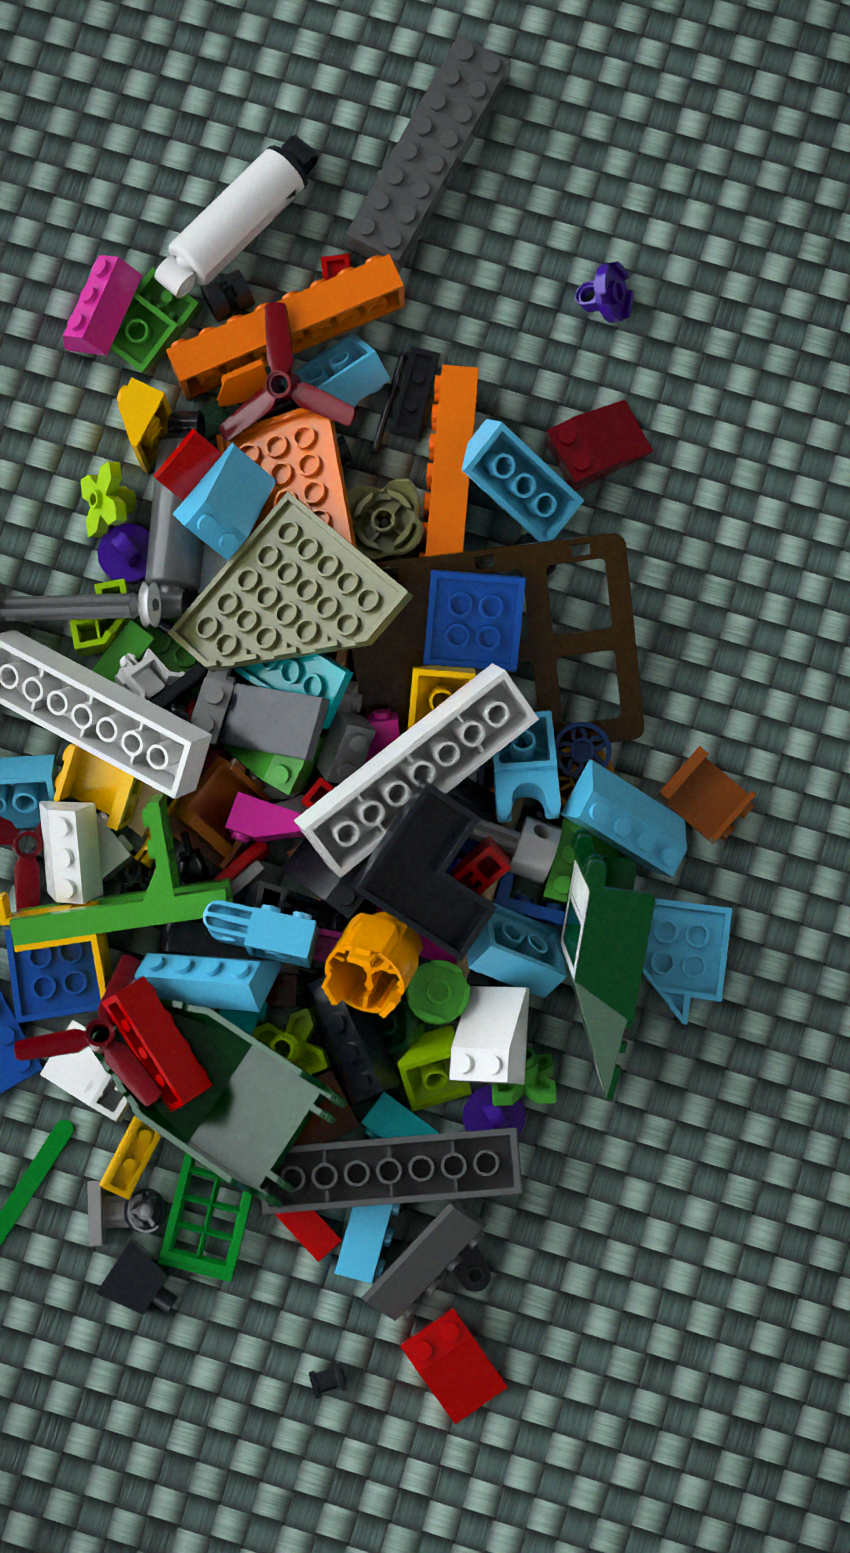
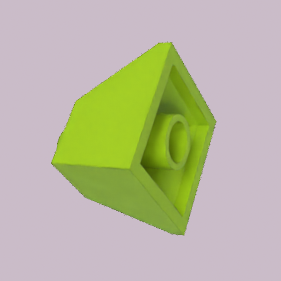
(427, 1071)

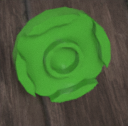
(438, 992)

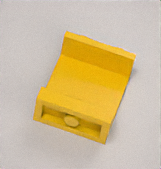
(98, 782)

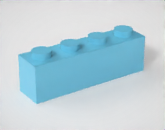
(365, 1241)

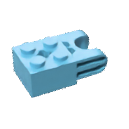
(528, 770)
(264, 931)

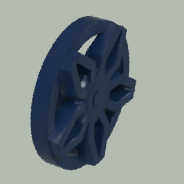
(581, 749)

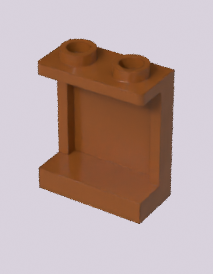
(210, 805)

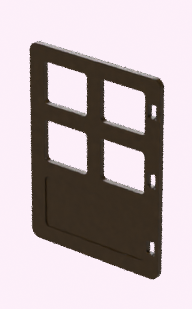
(388, 663)

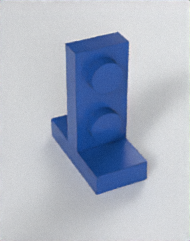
(550, 914)

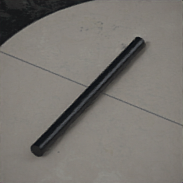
(388, 404)

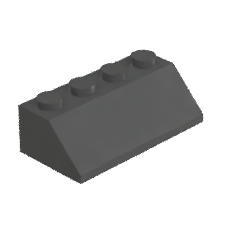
(425, 1260)

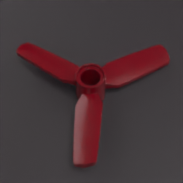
(281, 361)
(26, 868)
(116, 1054)

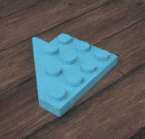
(687, 953)

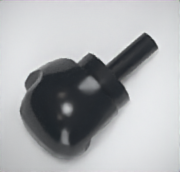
(191, 863)

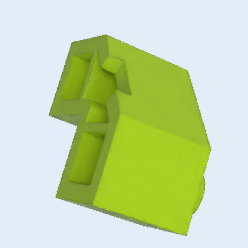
(96, 635)

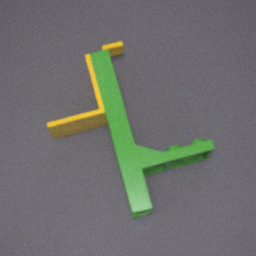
(160, 904)

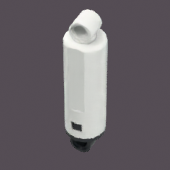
(237, 216)

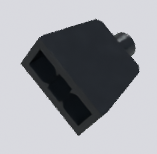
(138, 1281)

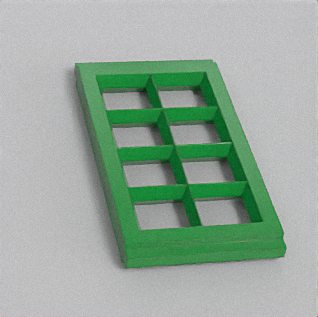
(197, 1262)

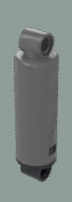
(173, 550)

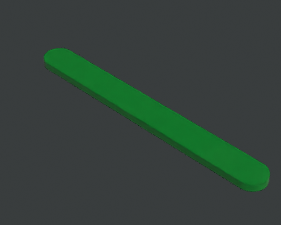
(34, 1176)

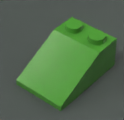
(279, 771)

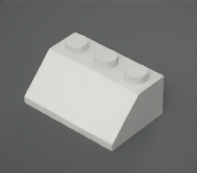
(71, 851)

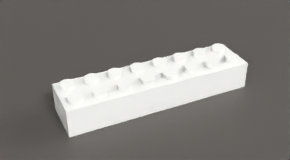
(101, 716)
(437, 748)

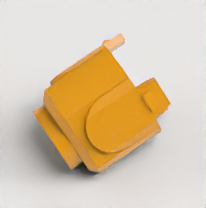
(369, 960)

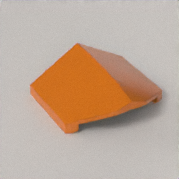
(242, 384)

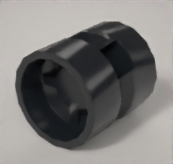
(218, 300)

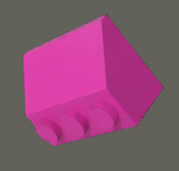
(101, 306)

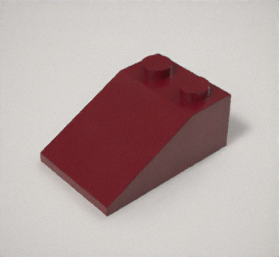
(597, 444)

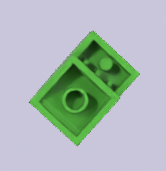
(153, 323)

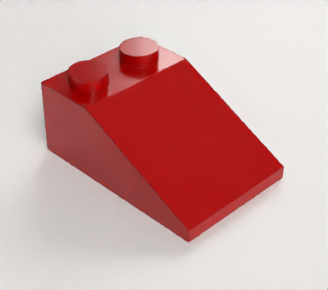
(453, 1365)

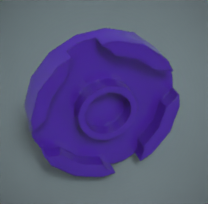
(610, 293)
(124, 553)
(482, 1115)

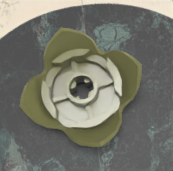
(371, 505)

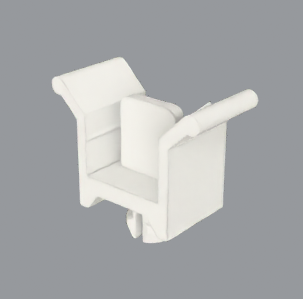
(145, 677)

